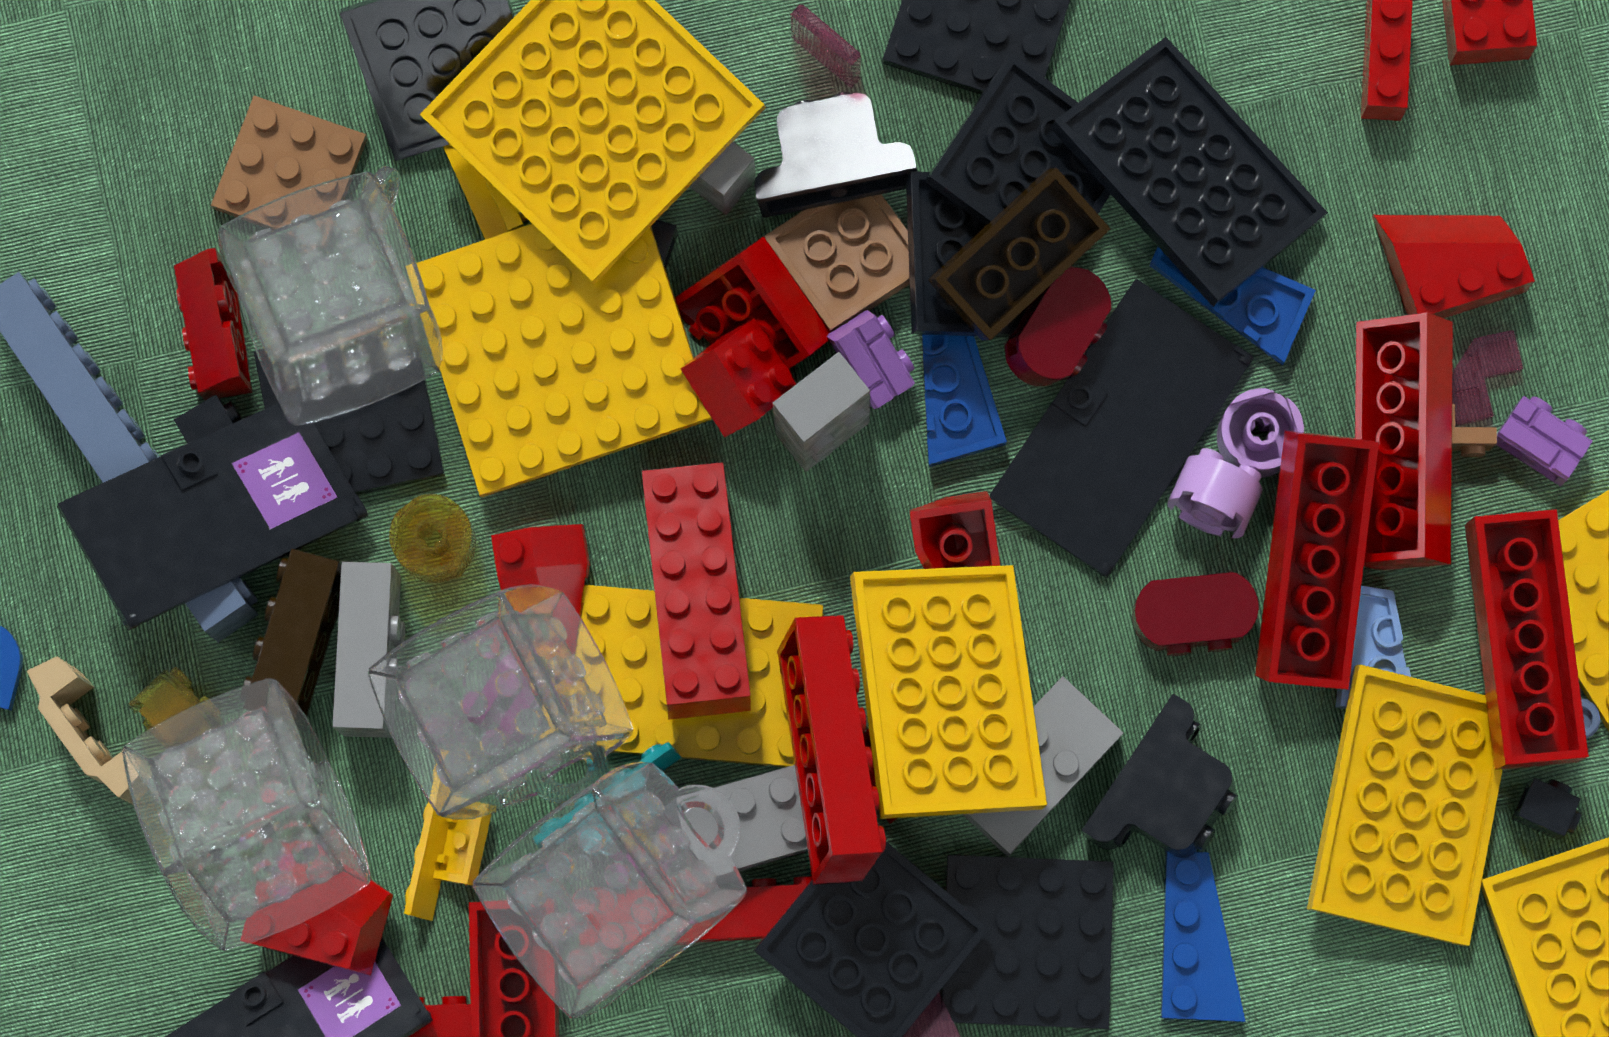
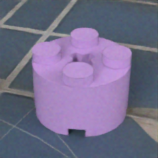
(1271, 414)
(1216, 494)

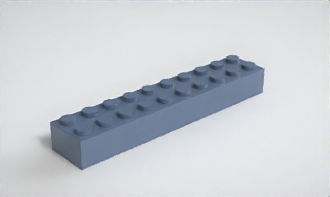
(92, 418)

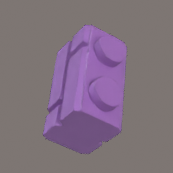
(872, 356)
(1543, 439)

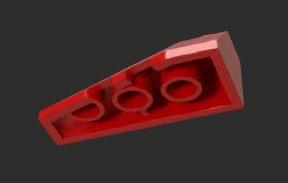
(955, 532)
(544, 557)

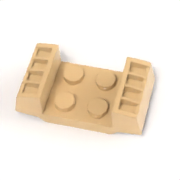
(58, 688)

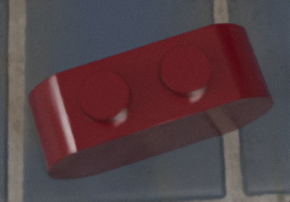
(1059, 328)
(1195, 613)

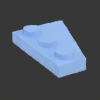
(1376, 636)

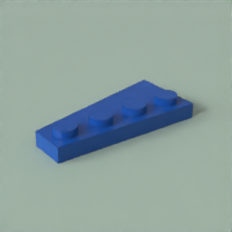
(1262, 309)
(957, 400)
(1196, 952)

